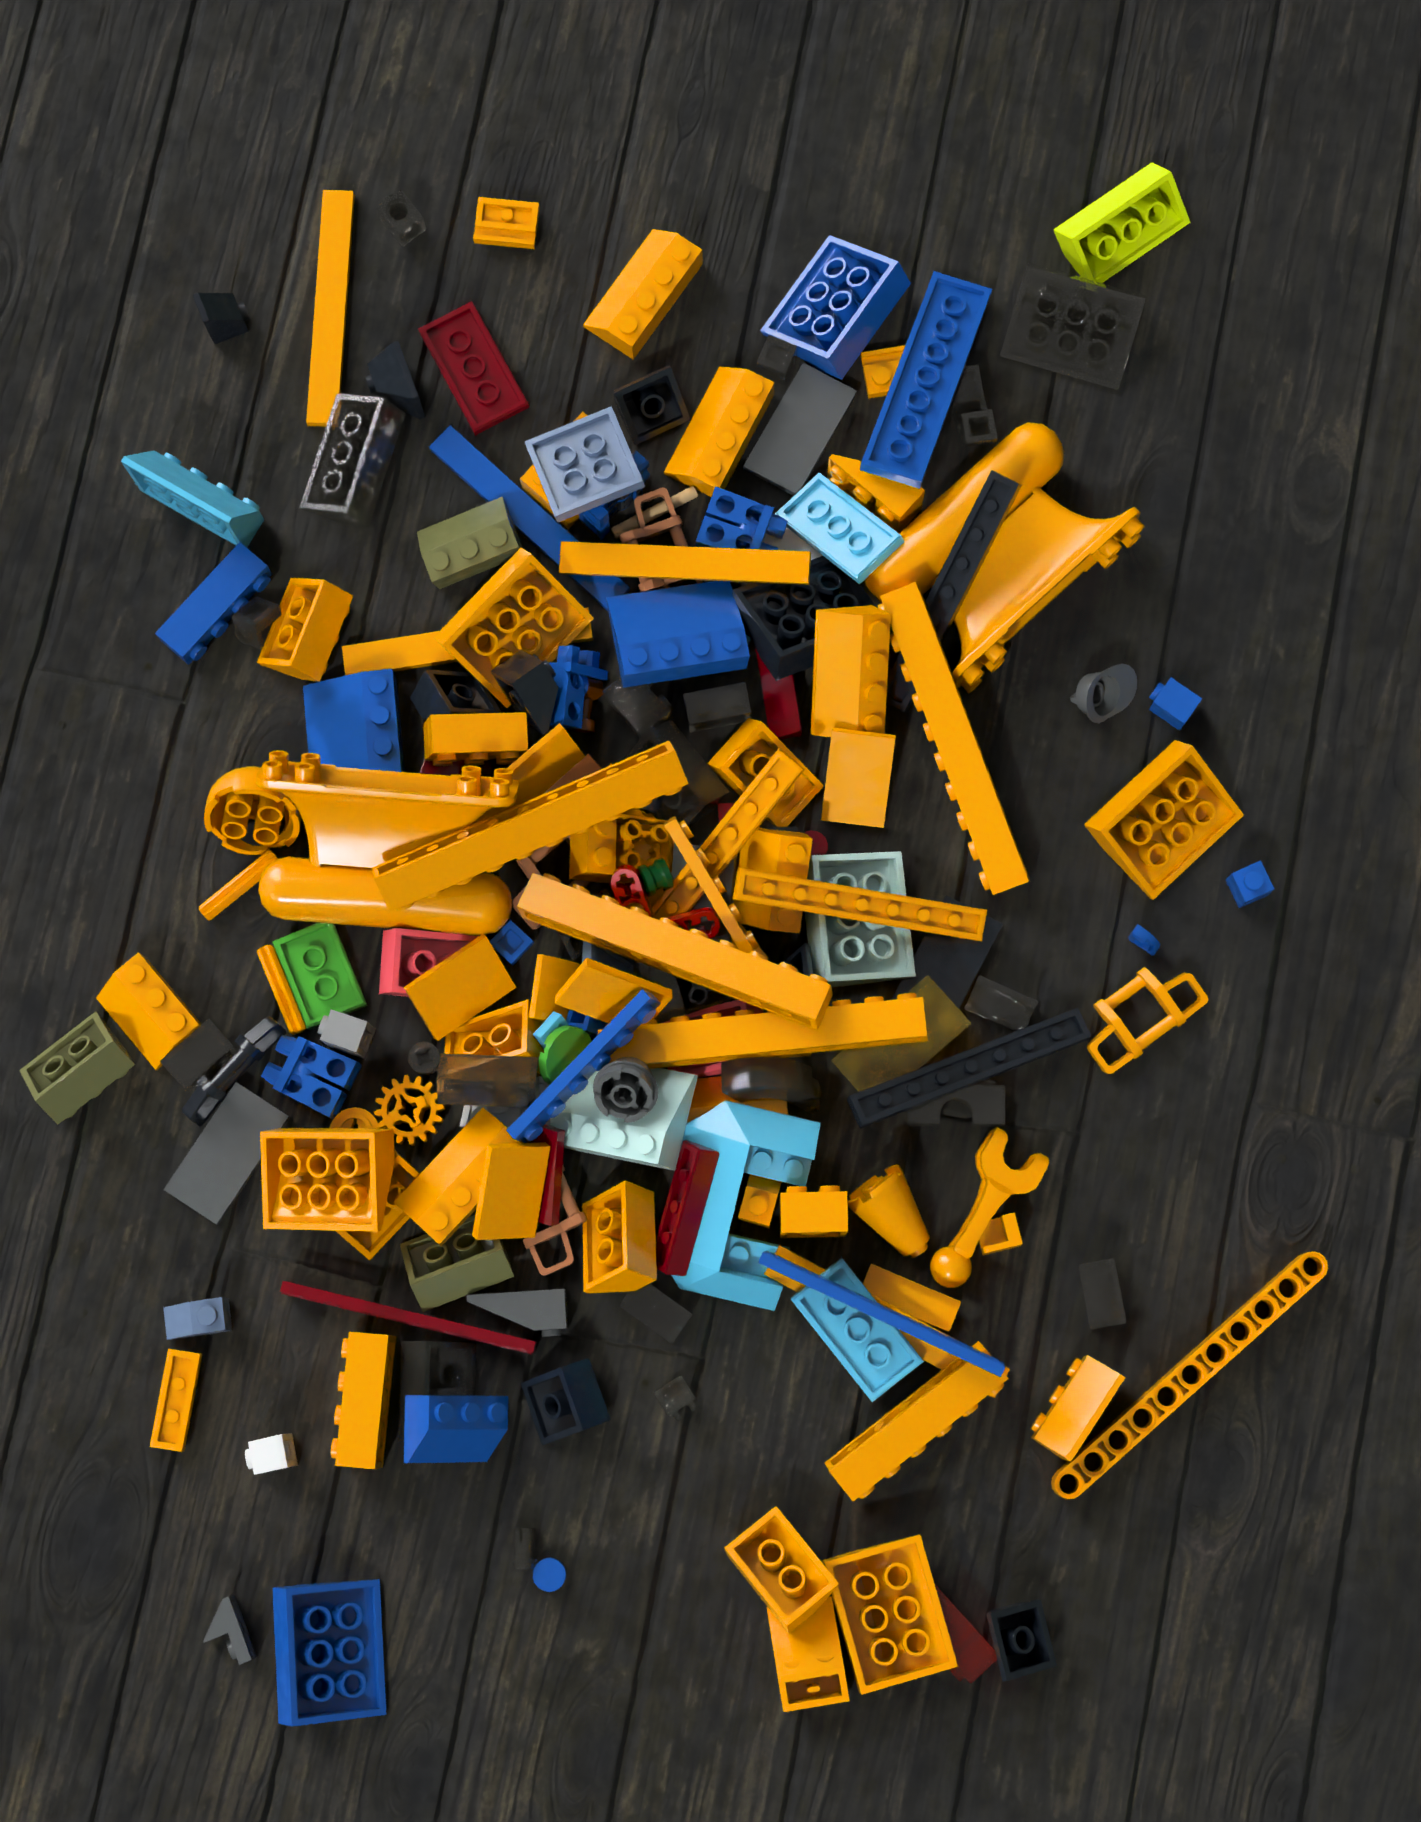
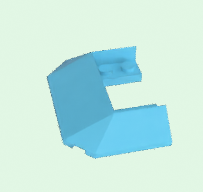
(754, 1144)

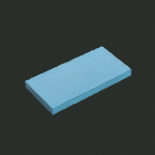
(840, 528)
(866, 1347)

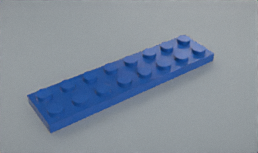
(926, 380)

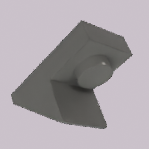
(230, 1620)

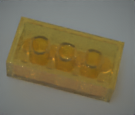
(879, 1064)

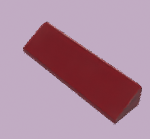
(779, 703)
(685, 1207)

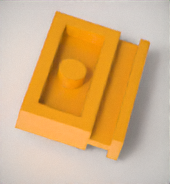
(506, 223)
(879, 369)

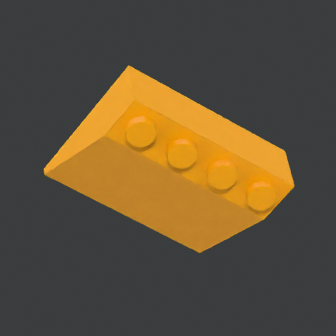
(511, 613)
(1164, 818)
(326, 1178)
(890, 1614)

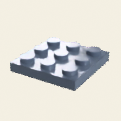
(584, 464)

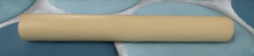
(655, 511)

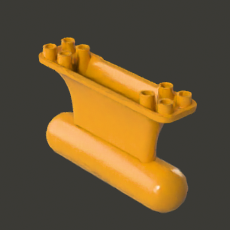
(1030, 561)
(367, 819)

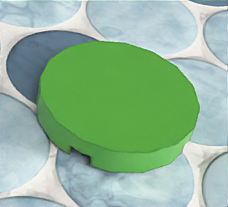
(561, 1049)

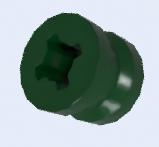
(656, 876)

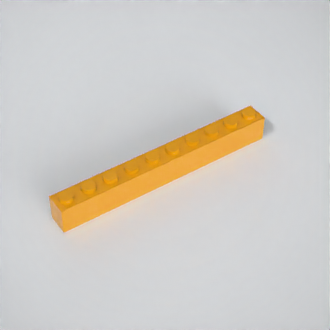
(955, 740)
(529, 827)
(676, 950)
(771, 1035)

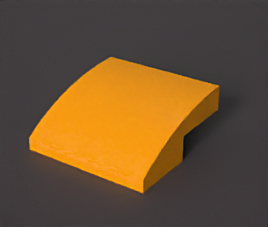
(549, 978)

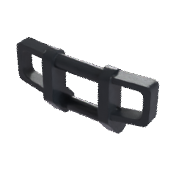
(252, 1048)

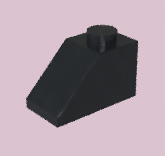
(222, 315)

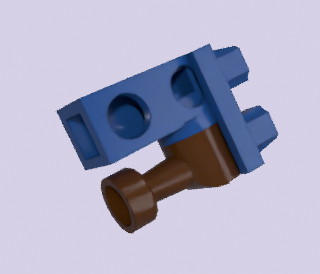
(578, 685)

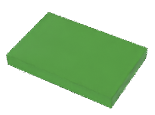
(319, 972)

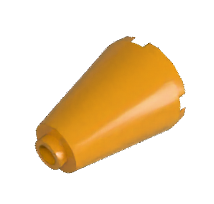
(891, 1211)

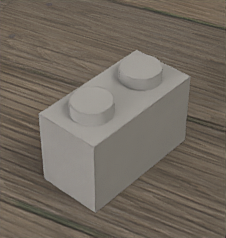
(346, 1033)

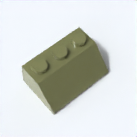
(469, 543)
(76, 1068)
(455, 1268)

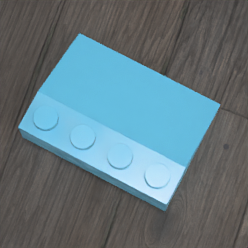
(194, 496)

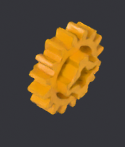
(423, 1103)

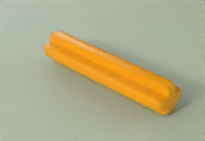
(236, 886)
(281, 989)

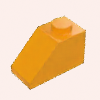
(759, 1200)

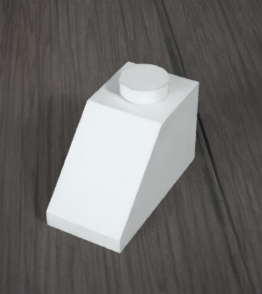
(271, 1454)

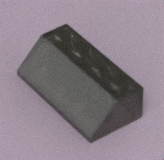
(353, 459)

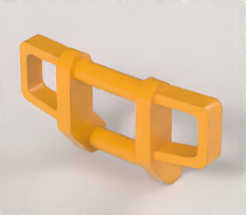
(1135, 1046)

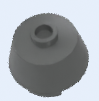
(625, 1089)

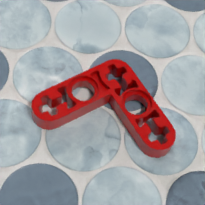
(637, 886)

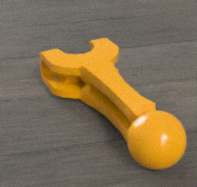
(952, 1263)

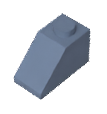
(197, 1318)

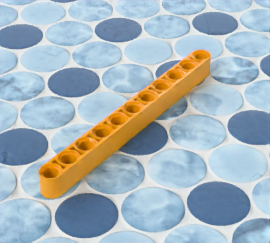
(1205, 1370)

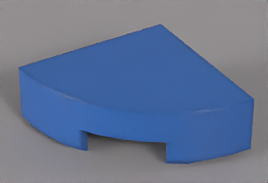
(1144, 940)

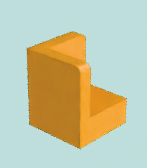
(1000, 1234)

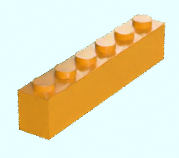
(912, 1425)

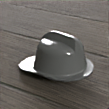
(1105, 692)

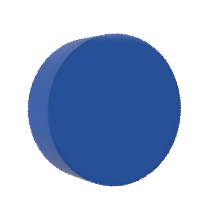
(549, 1574)

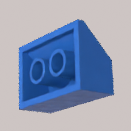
(453, 1427)

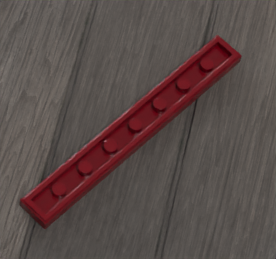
(408, 1317)

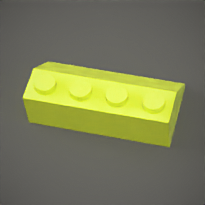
(1123, 224)

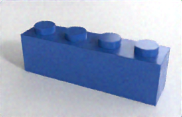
(213, 603)

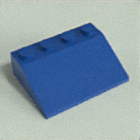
(837, 305)
(677, 633)
(356, 721)
(329, 1652)

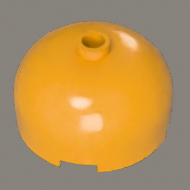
(236, 800)

